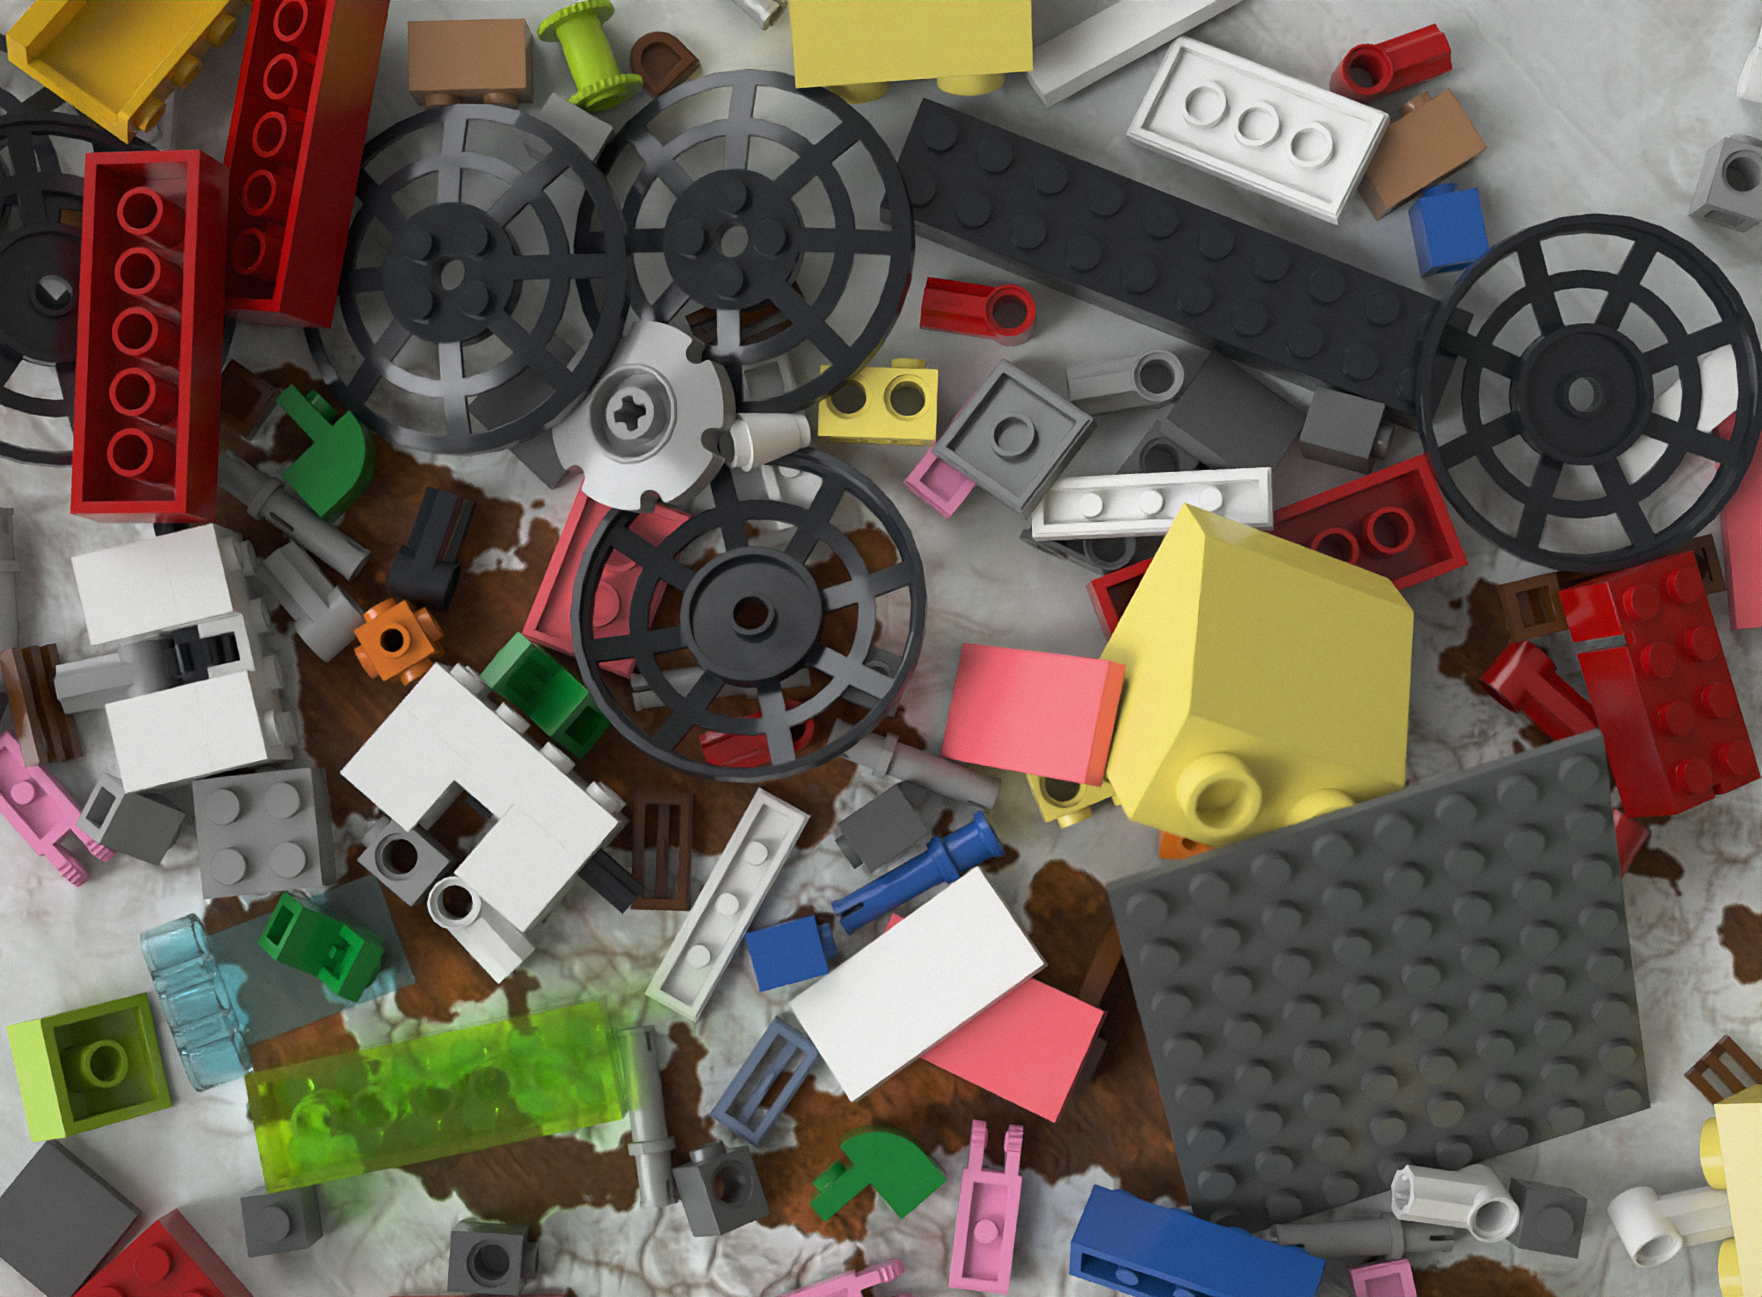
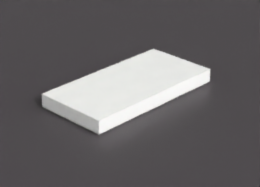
(1258, 128)
(917, 984)

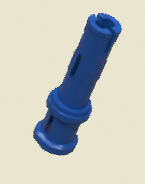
(943, 861)

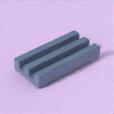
(738, 1124)

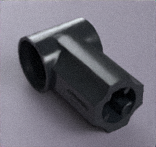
(428, 566)

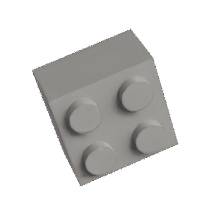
(264, 832)

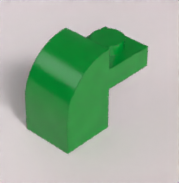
(338, 464)
(546, 694)
(323, 945)
(889, 1161)

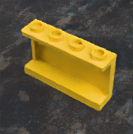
(119, 55)

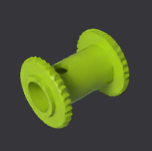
(590, 55)

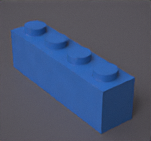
(1174, 1254)

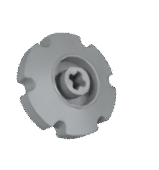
(649, 421)

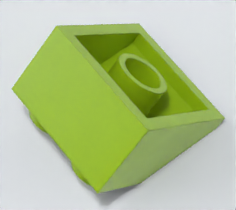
(88, 1067)

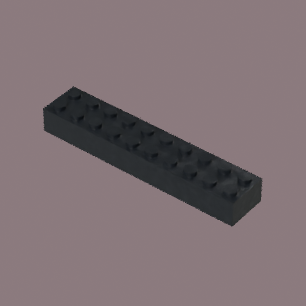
(1168, 262)

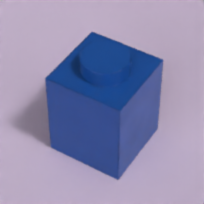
(1447, 229)
(790, 951)

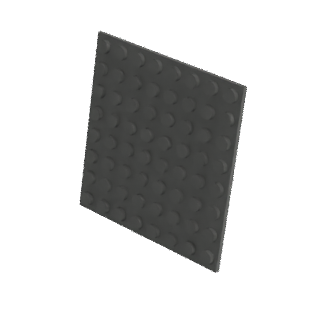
(1390, 986)

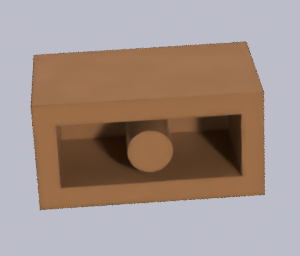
(470, 62)
(1419, 152)

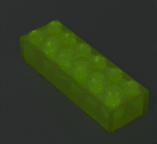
(436, 1094)

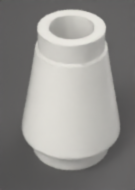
(763, 438)

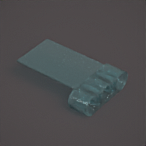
(232, 994)

